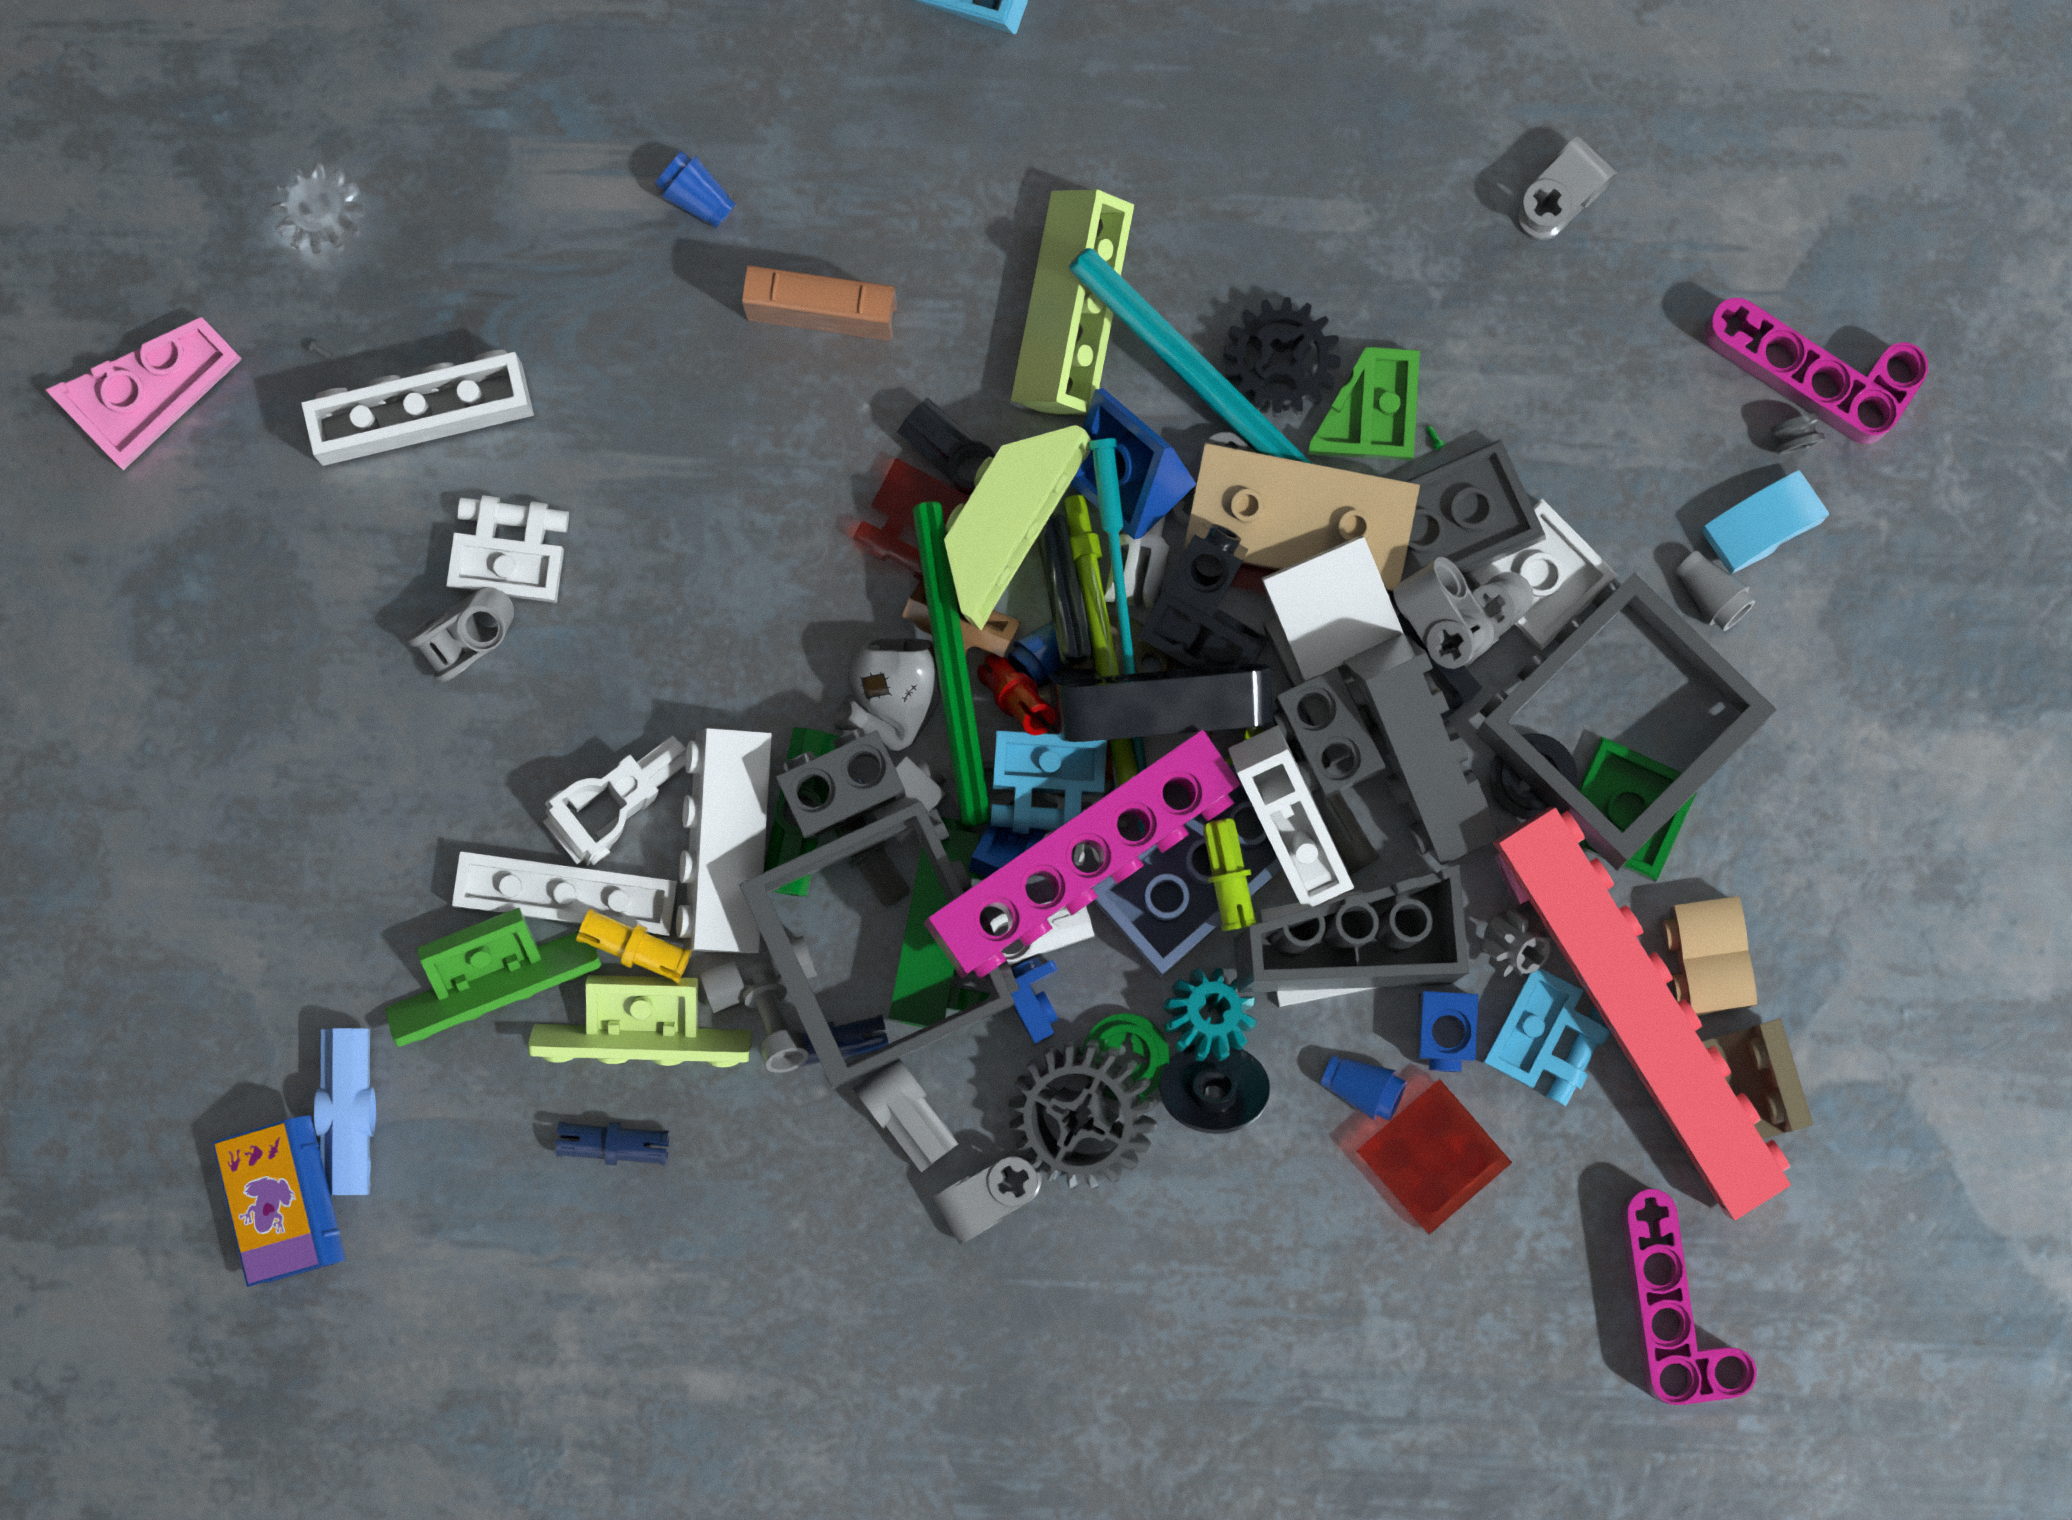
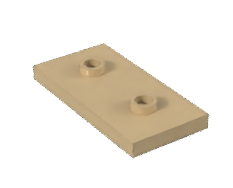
(1301, 508)

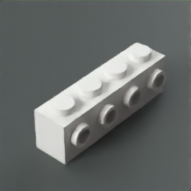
(417, 407)
(725, 839)

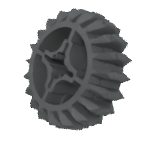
(1103, 1125)

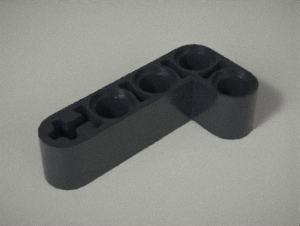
(1159, 701)

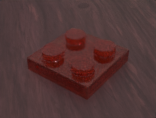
(1433, 1156)

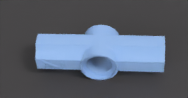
(345, 1110)

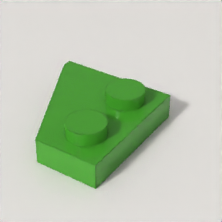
(1373, 409)

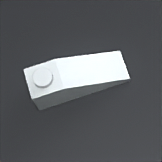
(1290, 817)

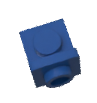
(1000, 847)
(1034, 1010)

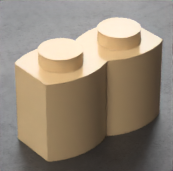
(1711, 955)

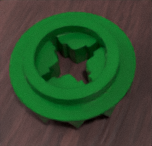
(1146, 1041)

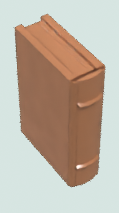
(819, 303)

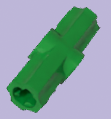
(786, 839)

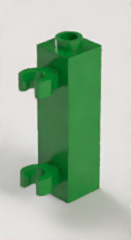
(924, 973)

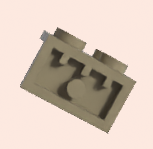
(1766, 1075)

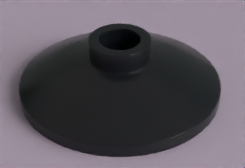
(1236, 1081)

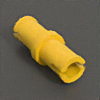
(633, 945)

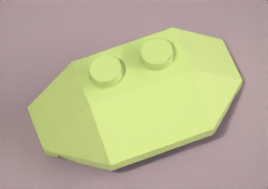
(1007, 514)

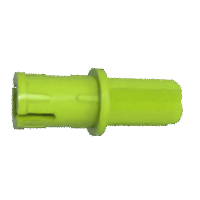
(1228, 874)

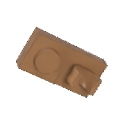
(992, 639)

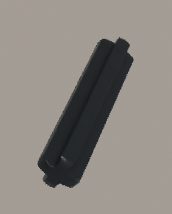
(1063, 592)

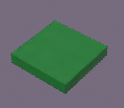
(1622, 788)

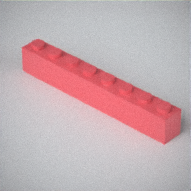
(1642, 1011)

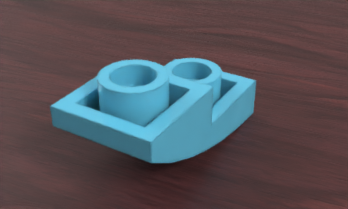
(1764, 522)

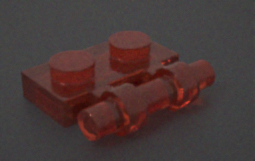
(898, 494)

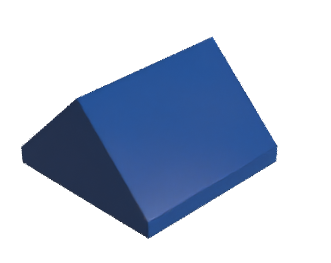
(1147, 466)

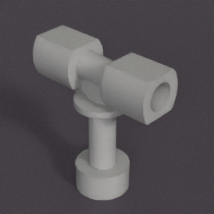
(763, 989)

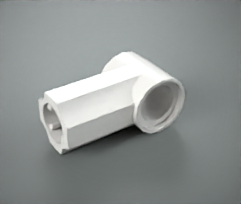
(1065, 931)

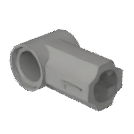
(900, 1106)

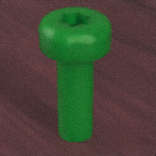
(1438, 443)

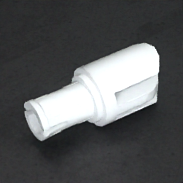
(1143, 567)

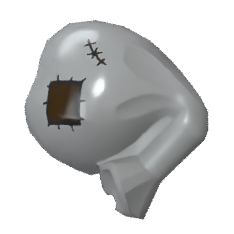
(892, 689)

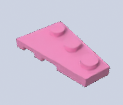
(145, 392)

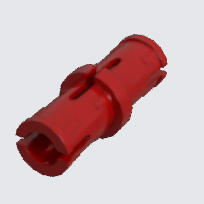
(1016, 694)

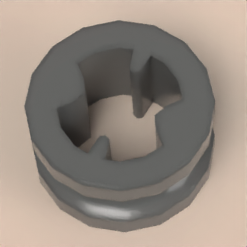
(1797, 434)

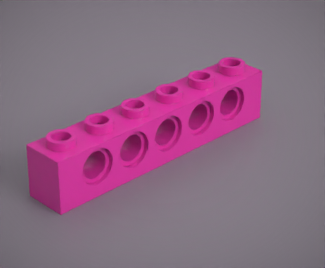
(1192, 764)

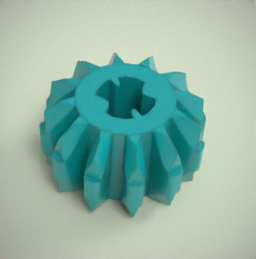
(1213, 992)

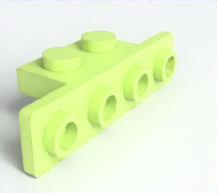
(640, 1021)

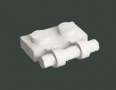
(515, 567)

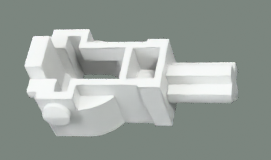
(631, 786)

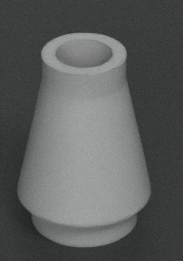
(1716, 592)

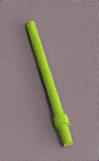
(1086, 554)

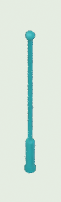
(1112, 523)

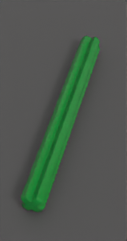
(951, 665)

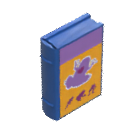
(279, 1200)

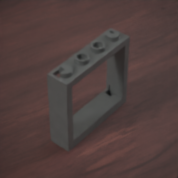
(1554, 787)
(953, 882)

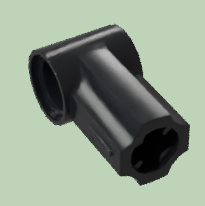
(942, 442)

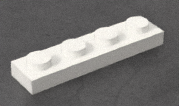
(563, 892)

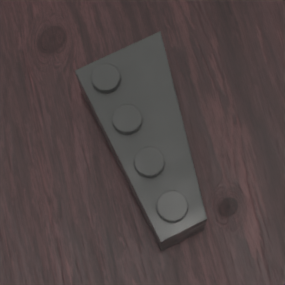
(1420, 749)
(1366, 940)

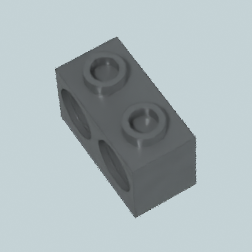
(1341, 729)
(846, 798)

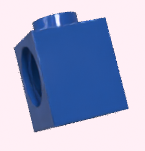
(1462, 1009)

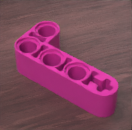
(1809, 360)
(1674, 1295)

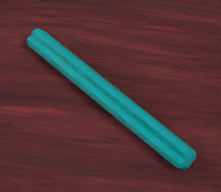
(1181, 357)

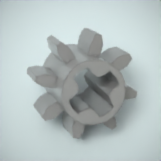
(1516, 942)

